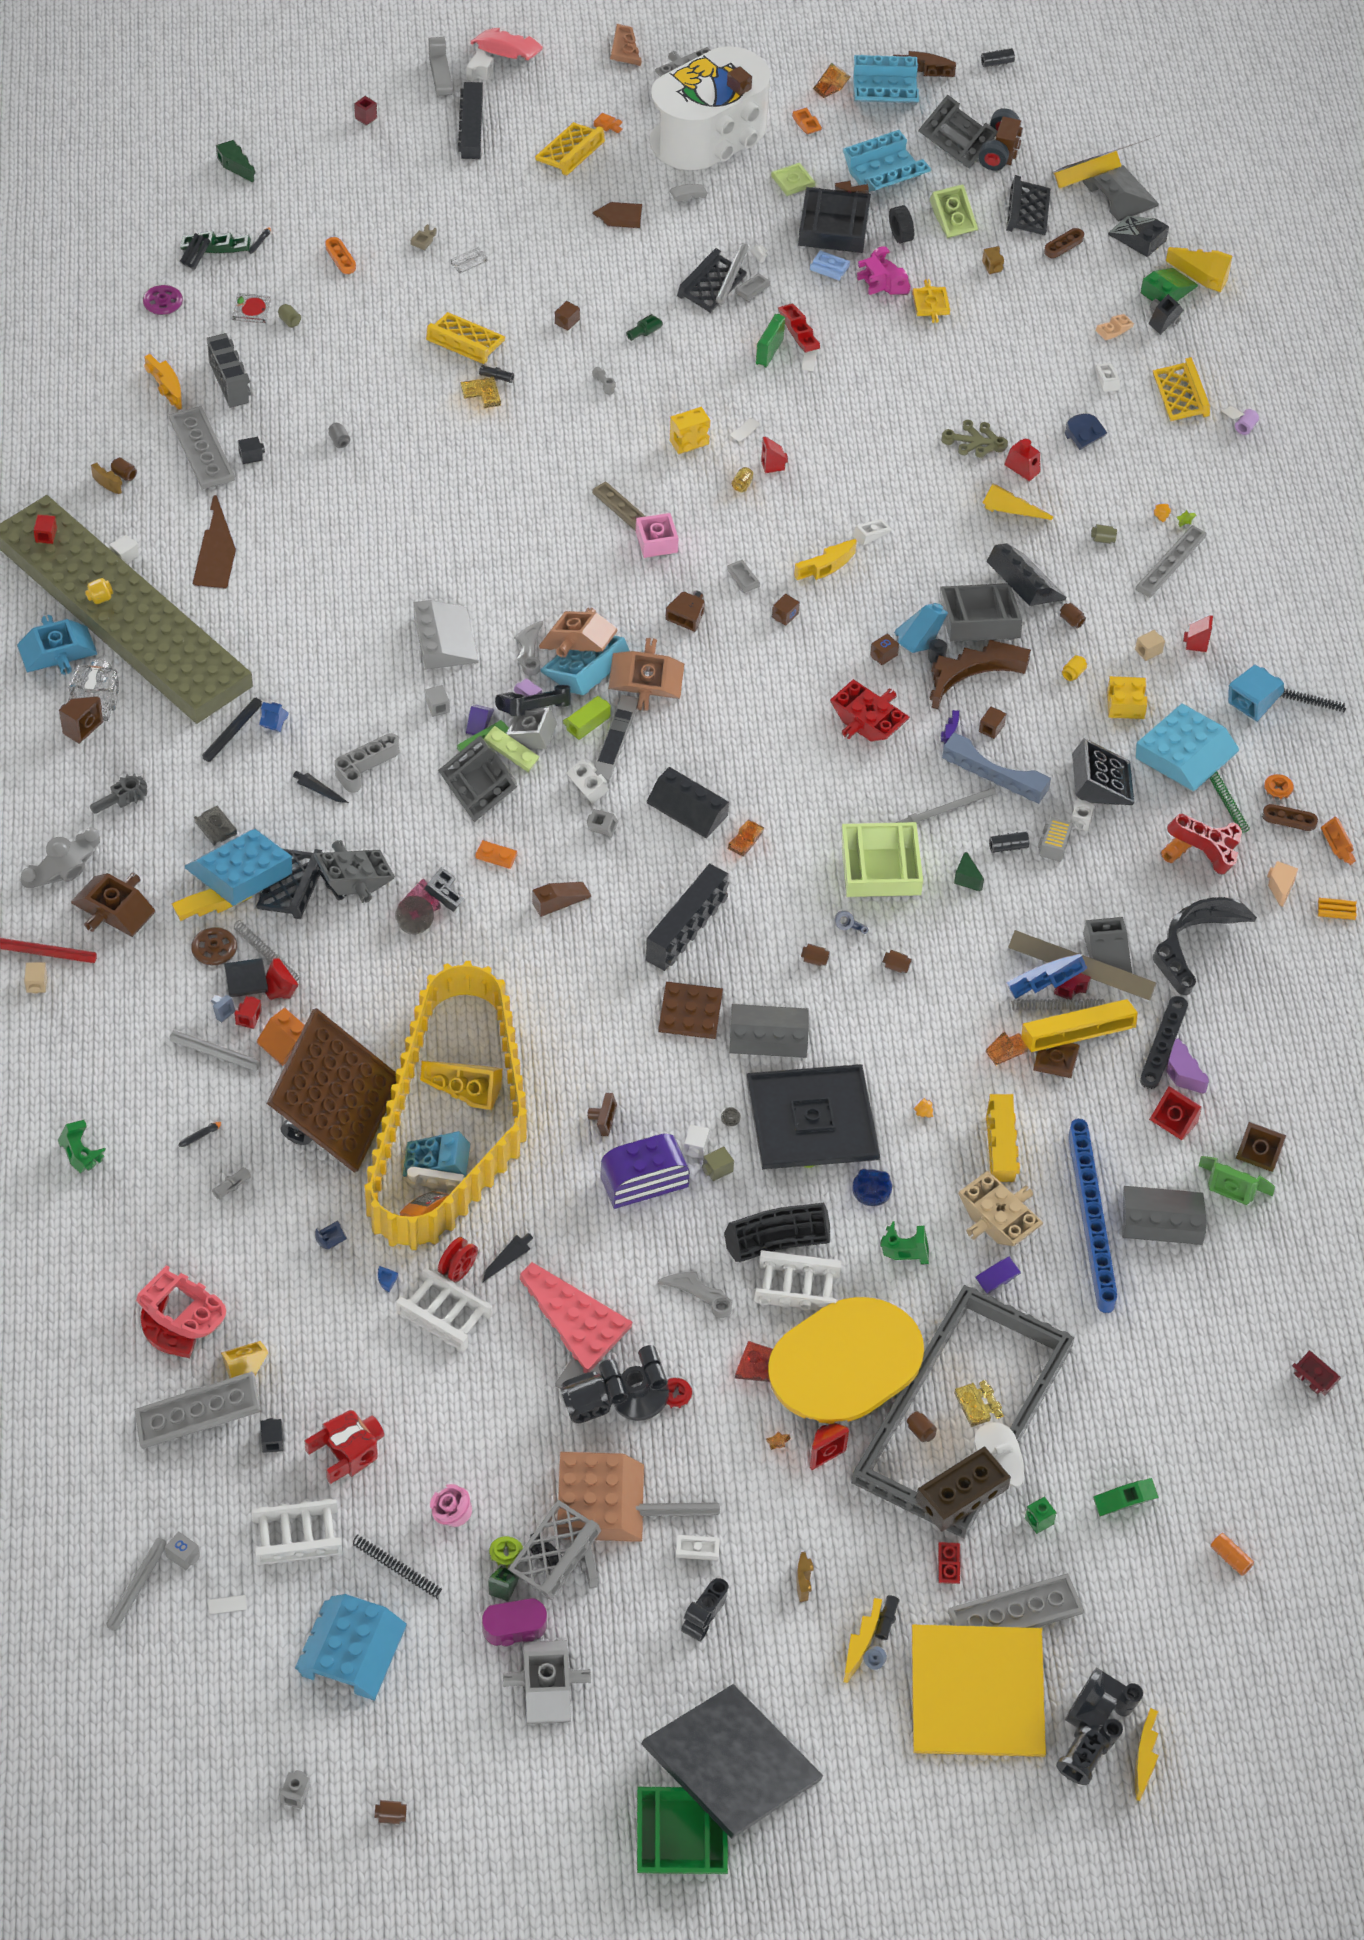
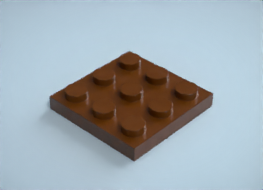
(690, 1010)

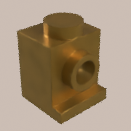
(993, 260)

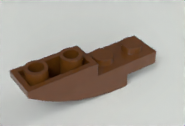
(933, 64)

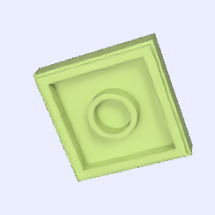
(792, 179)

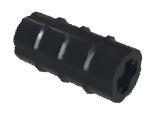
(997, 57)
(1009, 842)

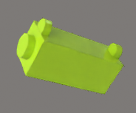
(588, 717)

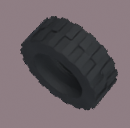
(901, 224)

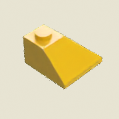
(244, 1359)

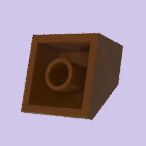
(80, 717)

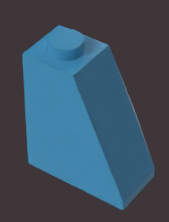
(921, 628)

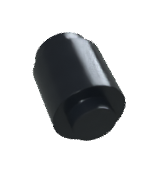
(936, 648)

